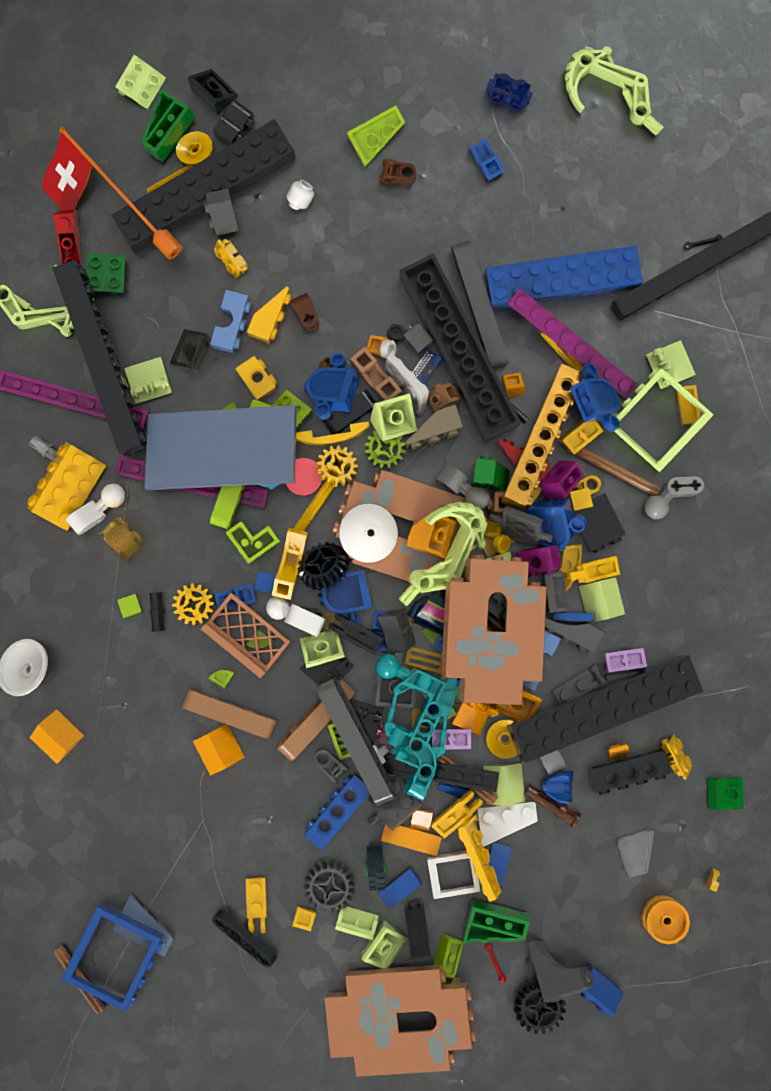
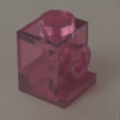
(381, 737)

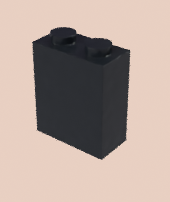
(601, 526)

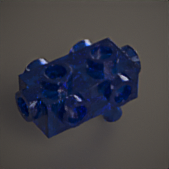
(514, 91)

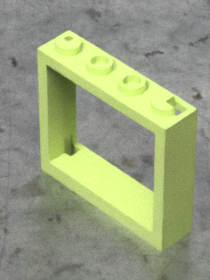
(683, 440)

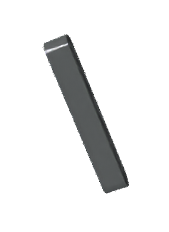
(479, 304)
(356, 741)

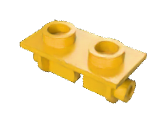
(225, 251)

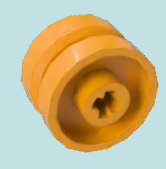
(673, 928)

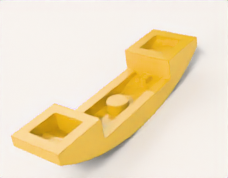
(356, 430)

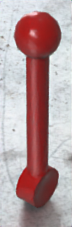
(488, 947)

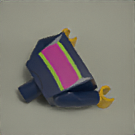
(429, 613)

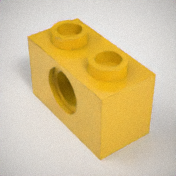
(251, 368)

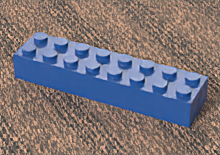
(565, 276)

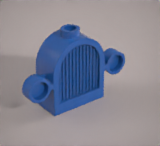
(332, 387)
(596, 398)
(558, 521)
(348, 595)

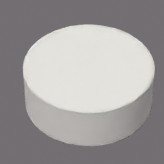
(387, 348)

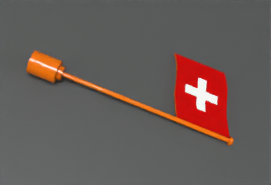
(68, 177)

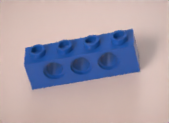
(323, 837)

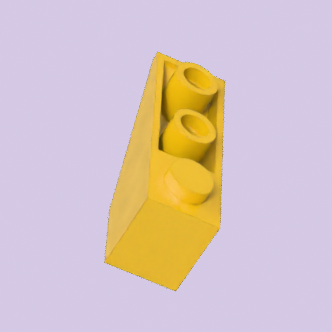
(266, 319)

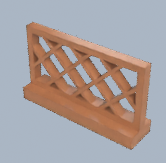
(232, 645)

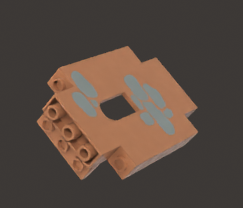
(406, 500)
(487, 661)
(366, 1027)

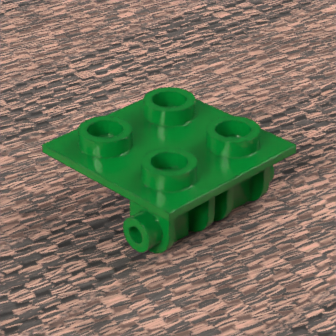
(106, 272)

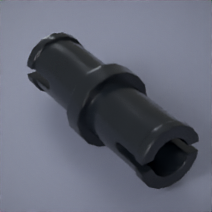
(156, 611)

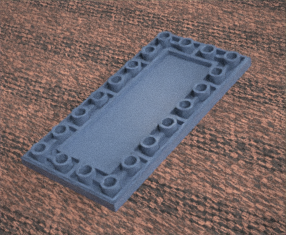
(221, 448)

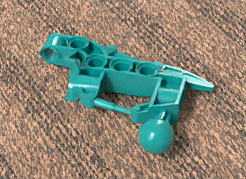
(400, 738)

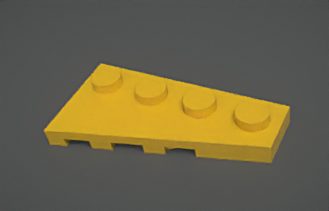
(480, 857)

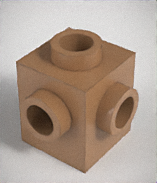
(443, 396)
(495, 505)

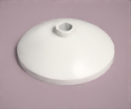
(354, 533)
(23, 667)

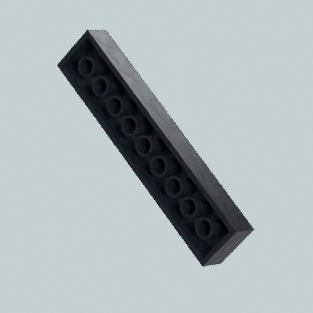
(185, 195)
(459, 348)
(99, 357)
(604, 708)

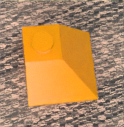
(433, 538)

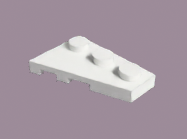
(409, 383)
(503, 820)

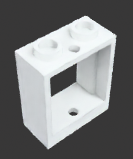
(433, 860)

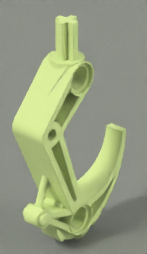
(633, 83)
(14, 306)
(467, 538)

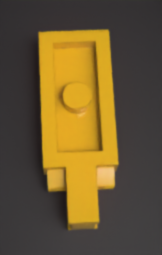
(595, 570)

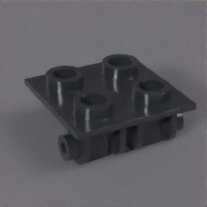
(327, 671)
(369, 717)

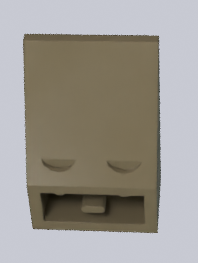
(440, 425)

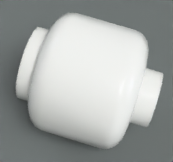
(300, 195)

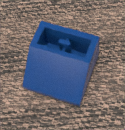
(605, 994)

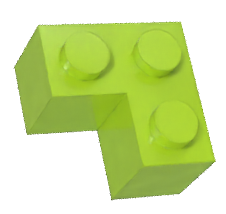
(249, 545)

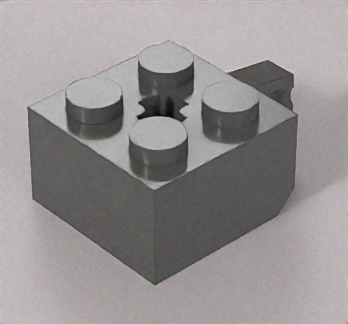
(385, 694)

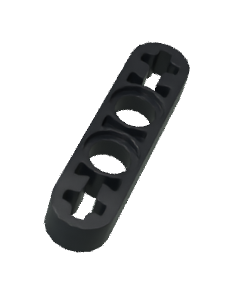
(244, 938)

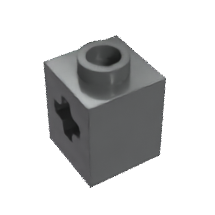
(417, 338)

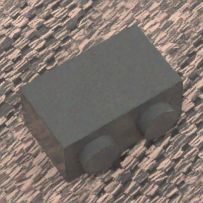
(221, 212)

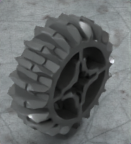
(325, 903)

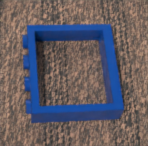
(104, 911)

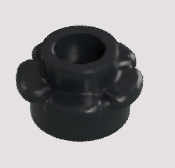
(396, 328)

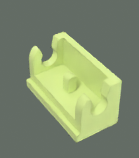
(357, 922)

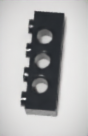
(659, 770)

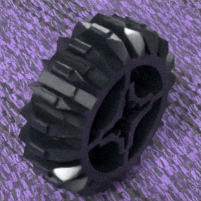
(323, 566)
(521, 1003)

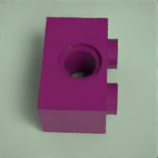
(561, 479)
(548, 556)

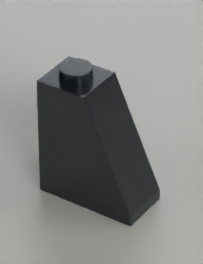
(417, 932)

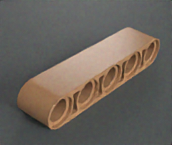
(228, 713)
(308, 727)

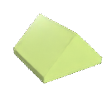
(393, 417)
(602, 599)
(321, 648)
(510, 783)
(384, 946)

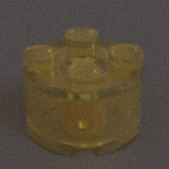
(120, 538)

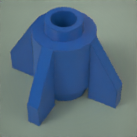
(559, 787)

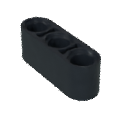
(339, 420)

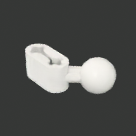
(92, 512)
(298, 617)

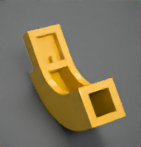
(288, 572)

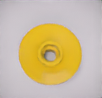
(193, 142)
(493, 739)

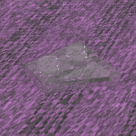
(636, 852)

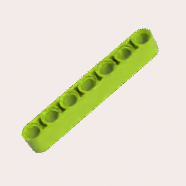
(230, 495)

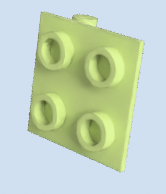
(140, 82)
(672, 360)
(148, 380)

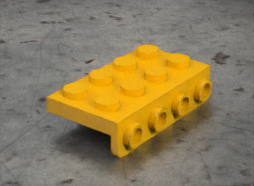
(65, 485)

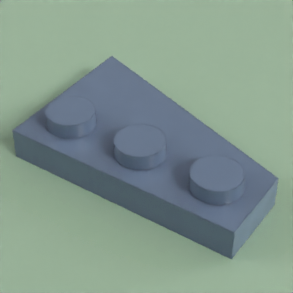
(139, 913)

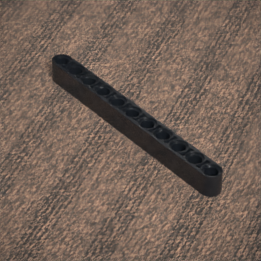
(693, 266)

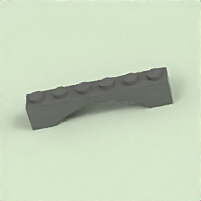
(581, 632)

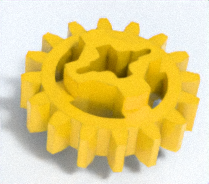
(340, 458)
(181, 609)

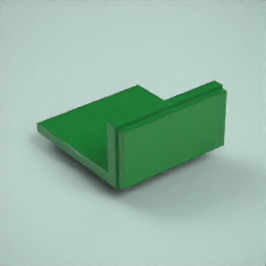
(725, 793)

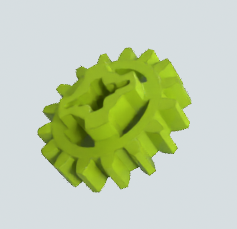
(378, 453)

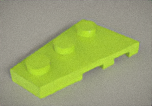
(375, 134)

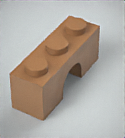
(372, 373)

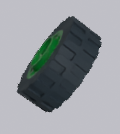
(375, 868)

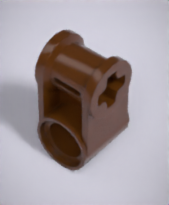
(396, 172)
(304, 310)

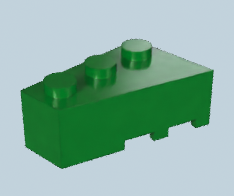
(166, 126)
(489, 474)
(494, 922)

